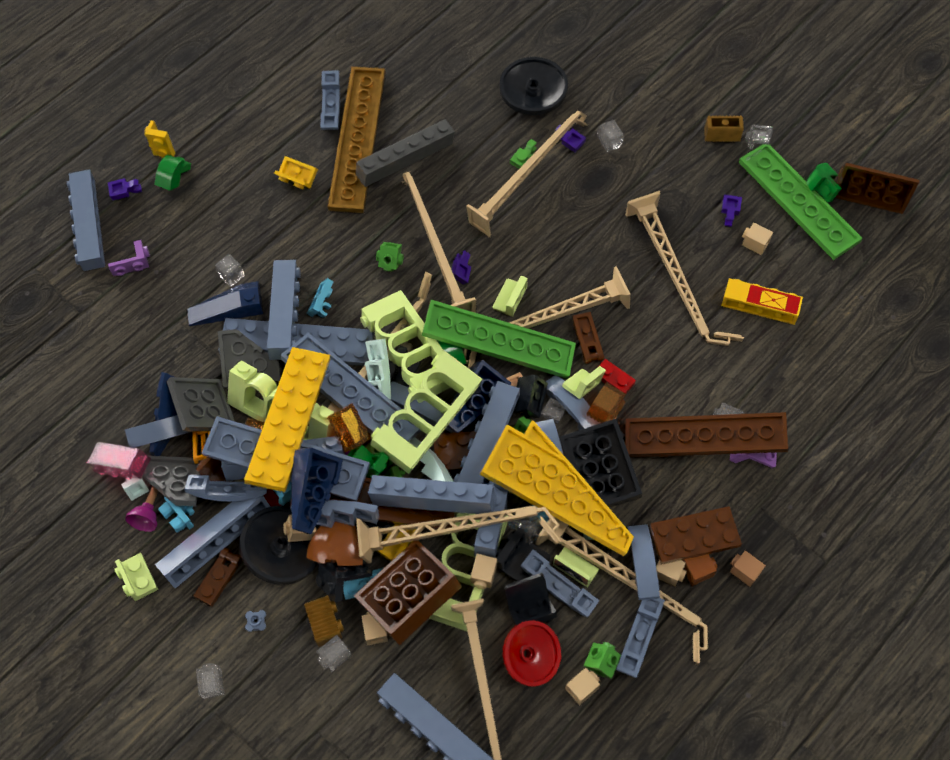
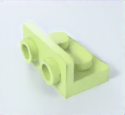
(136, 576)

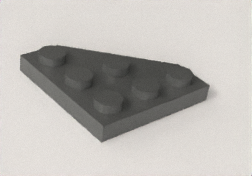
(237, 347)
(170, 478)

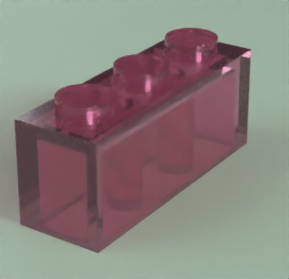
(118, 460)

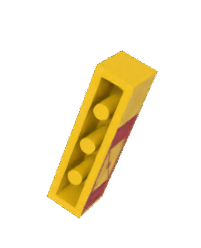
(762, 301)

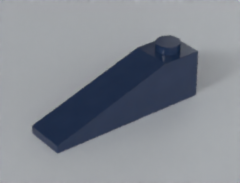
(234, 303)
(476, 402)
(165, 410)
(312, 481)

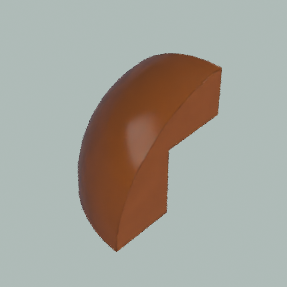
(335, 545)

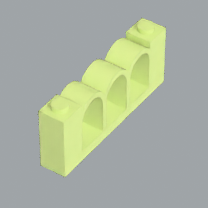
(390, 310)
(241, 395)
(400, 450)
(445, 613)

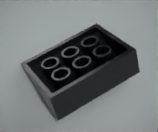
(603, 462)

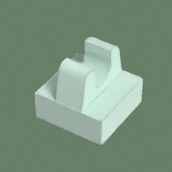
(135, 488)

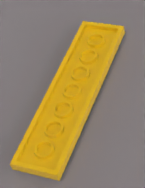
(287, 419)

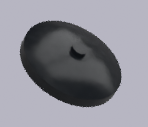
(533, 85)
(269, 553)

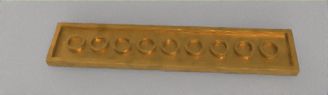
(356, 138)

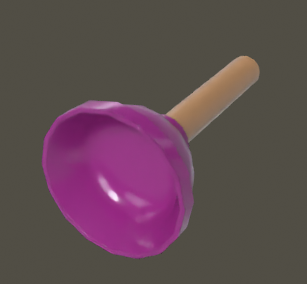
(143, 516)

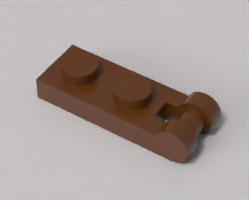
(587, 337)
(218, 577)

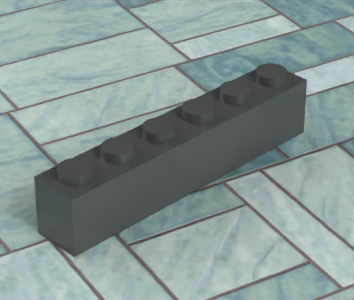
(404, 153)

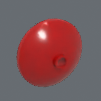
(542, 653)

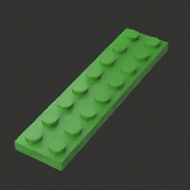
(801, 203)
(498, 339)

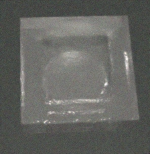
(553, 410)

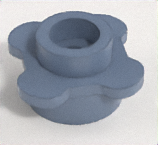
(259, 625)

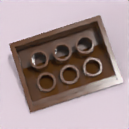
(875, 188)
(408, 591)

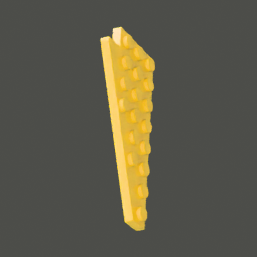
(544, 477)

